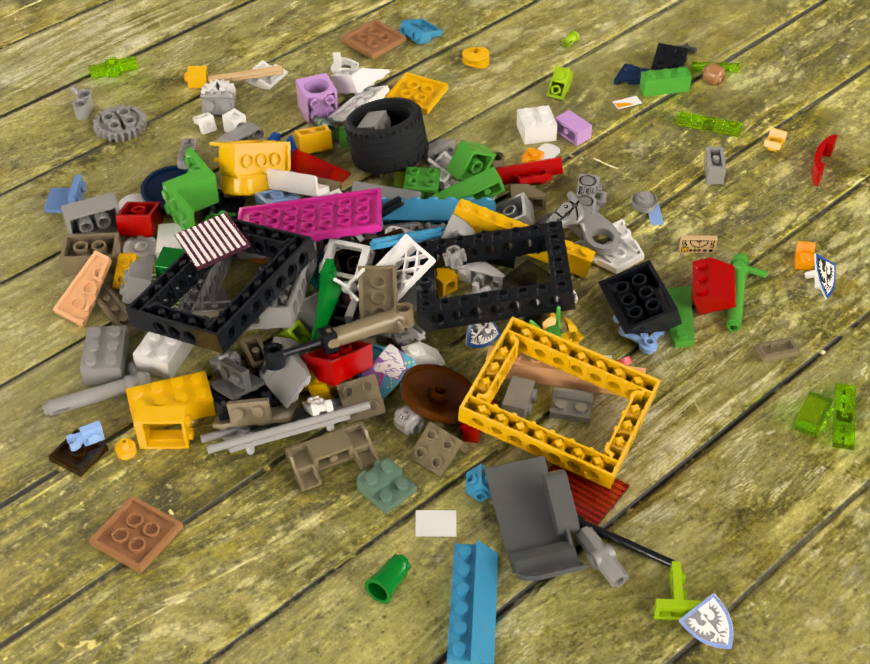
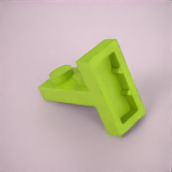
(678, 604)

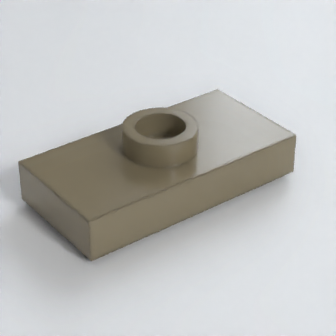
(777, 349)

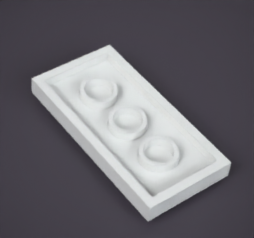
(368, 95)

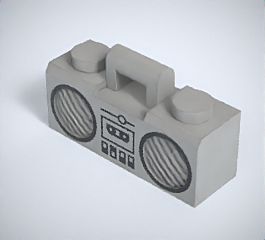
(589, 190)

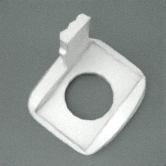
(338, 61)

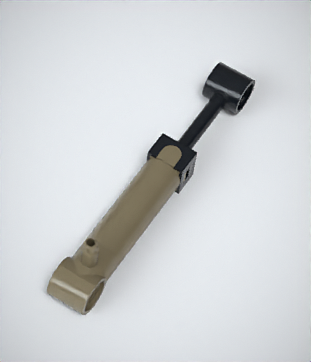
(332, 338)

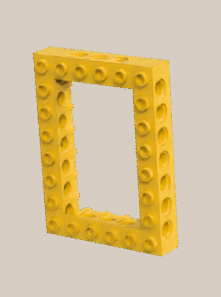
(573, 359)

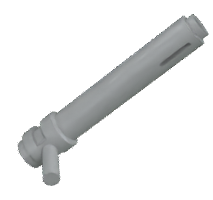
(98, 393)

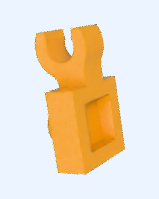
(532, 155)

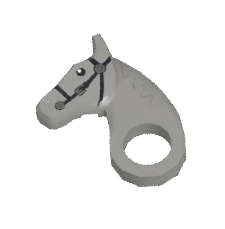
(589, 222)

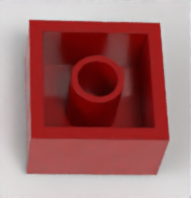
(139, 219)

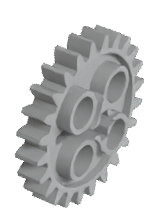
(110, 127)

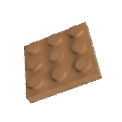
(373, 39)
(136, 534)

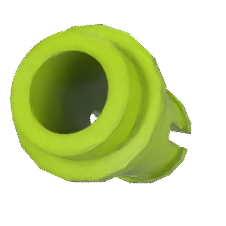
(570, 39)

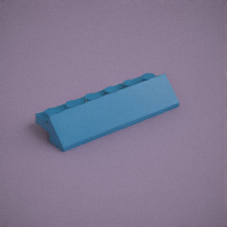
(473, 605)

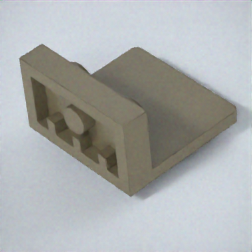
(360, 391)
(437, 449)

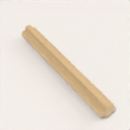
(248, 74)

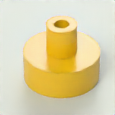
(125, 449)

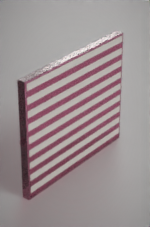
(212, 241)

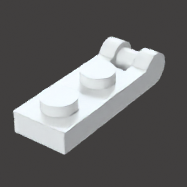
(317, 404)

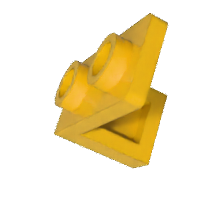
(122, 264)

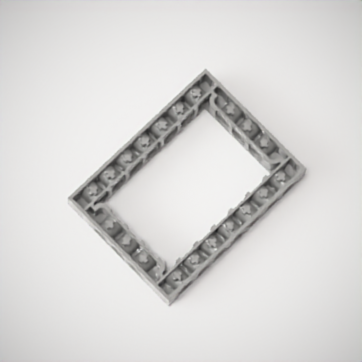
(279, 314)

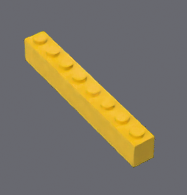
(482, 218)

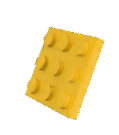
(419, 89)

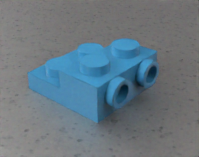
(419, 30)

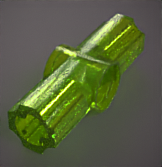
(113, 67)

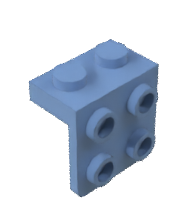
(63, 196)

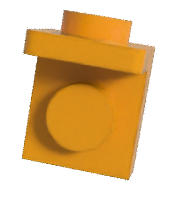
(804, 255)

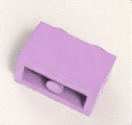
(573, 128)

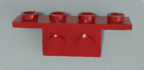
(531, 172)

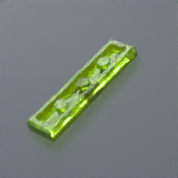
(709, 124)
(844, 416)

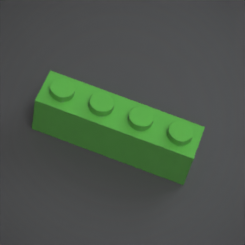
(480, 185)

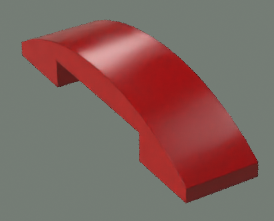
(824, 149)

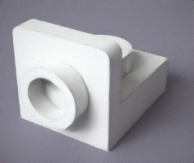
(206, 122)

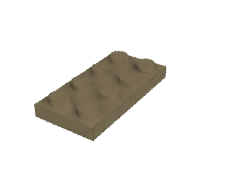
(377, 290)

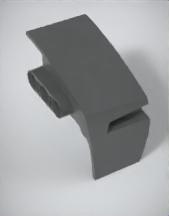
(535, 518)

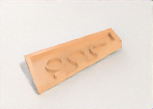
(83, 291)

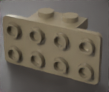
(255, 412)

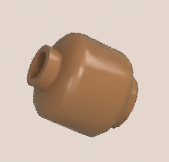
(713, 74)

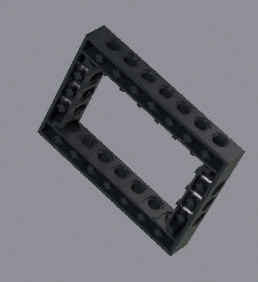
(502, 303)
(153, 306)

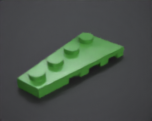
(684, 333)

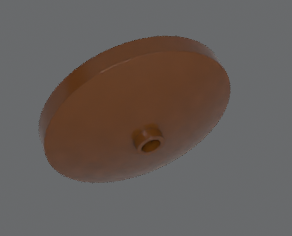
(434, 392)

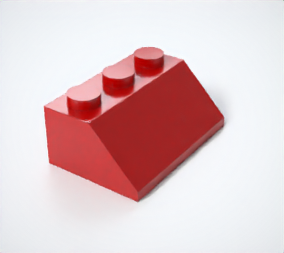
(308, 164)
(713, 285)
(340, 365)

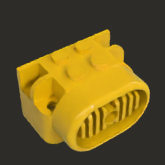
(245, 164)

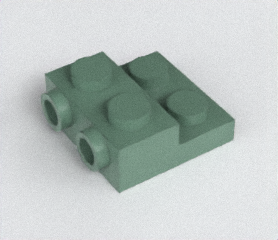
(385, 485)

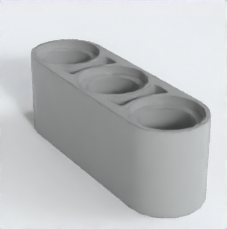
(247, 131)

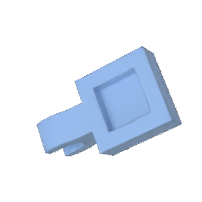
(88, 435)

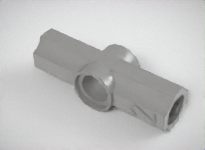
(602, 557)

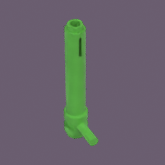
(742, 268)

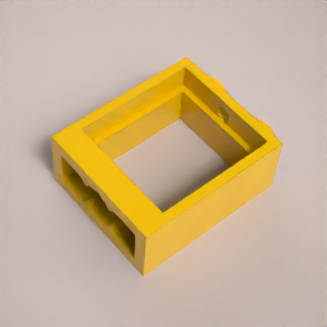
(163, 438)

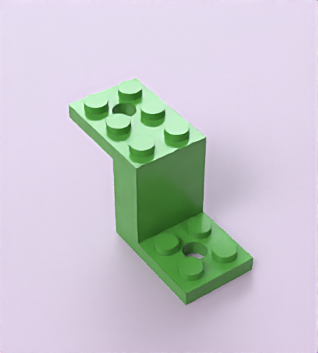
(190, 191)

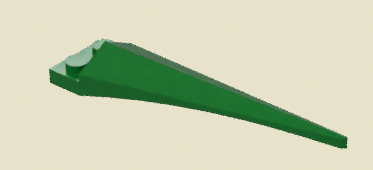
(327, 298)

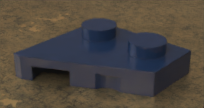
(629, 73)

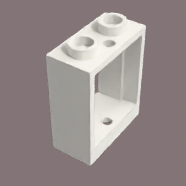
(366, 257)

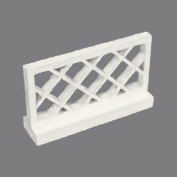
(401, 254)

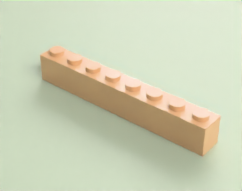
(545, 374)

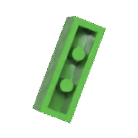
(665, 81)

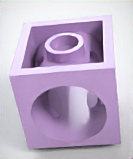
(316, 96)

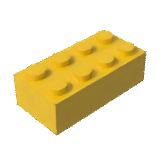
(186, 390)

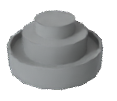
(644, 201)

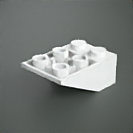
(356, 80)

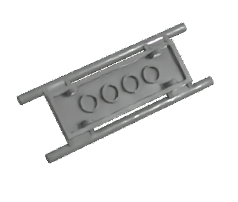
(246, 438)

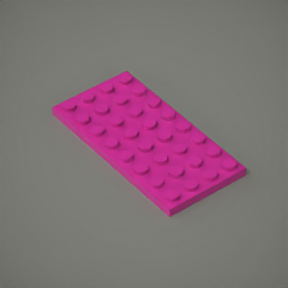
(322, 215)

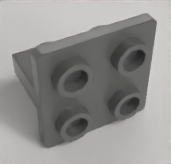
(236, 380)

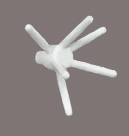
(350, 287)

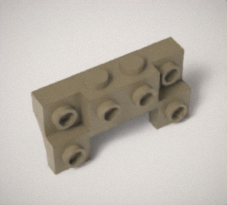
(328, 451)

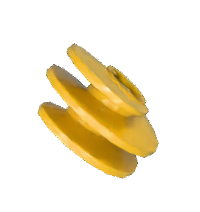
(476, 57)

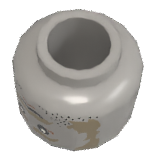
(408, 420)

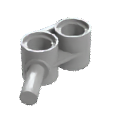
(84, 103)

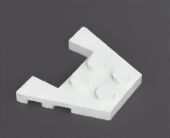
(627, 254)

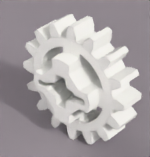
(219, 86)

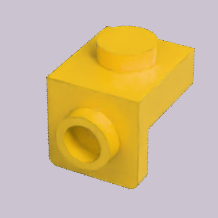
(775, 139)

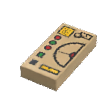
(697, 244)

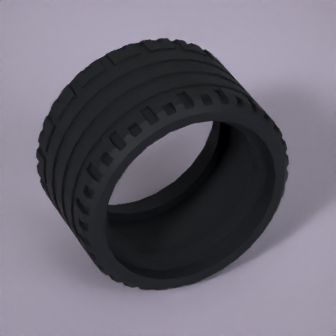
(392, 147)

